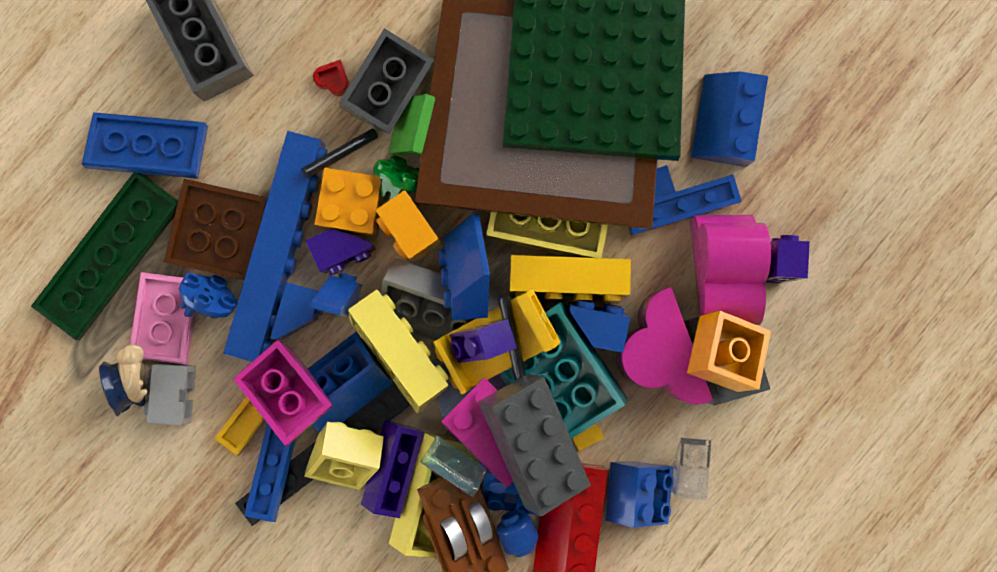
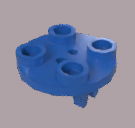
(206, 296)

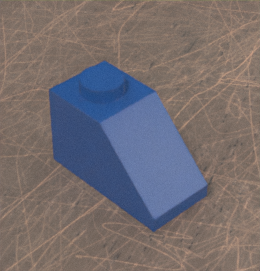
(294, 311)

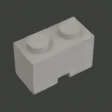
(169, 394)

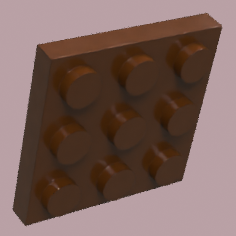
(214, 229)

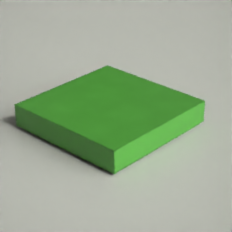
(412, 126)

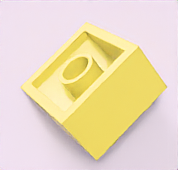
(345, 456)

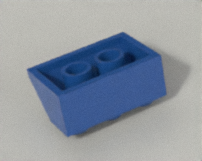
(729, 118)
(465, 271)
(349, 379)

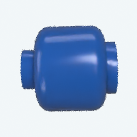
(517, 533)

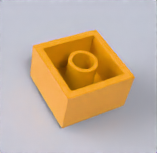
(349, 202)
(408, 227)
(729, 351)

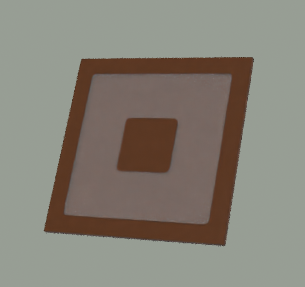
(464, 148)

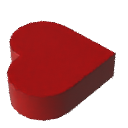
(332, 77)

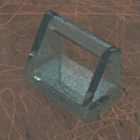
(454, 466)

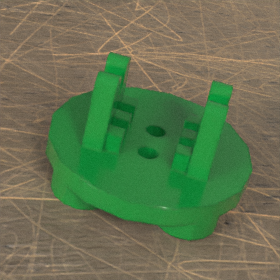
(396, 176)

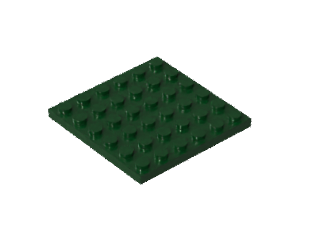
(596, 77)

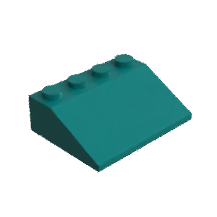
(574, 375)

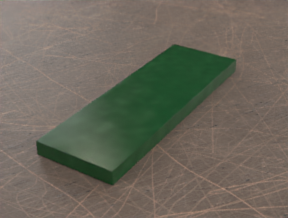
(106, 256)

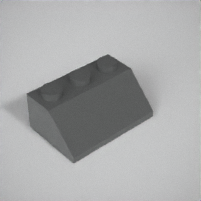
(385, 82)

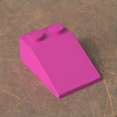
(283, 391)
(471, 429)

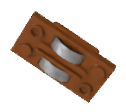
(461, 529)

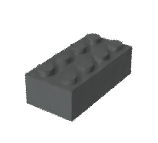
(201, 45)
(534, 443)

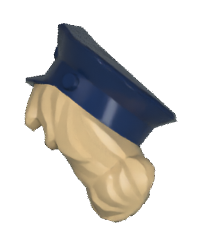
(124, 380)

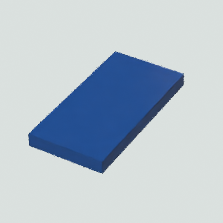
(145, 145)

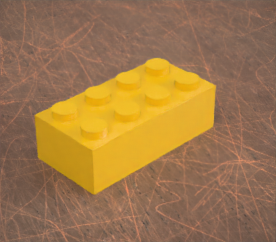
(571, 277)

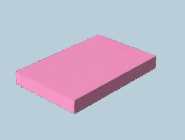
(160, 321)

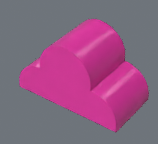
(731, 265)
(661, 351)

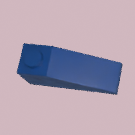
(337, 295)

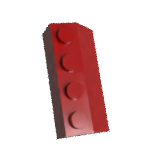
(572, 530)

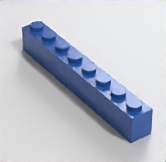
(275, 247)

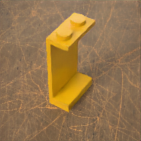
(534, 337)

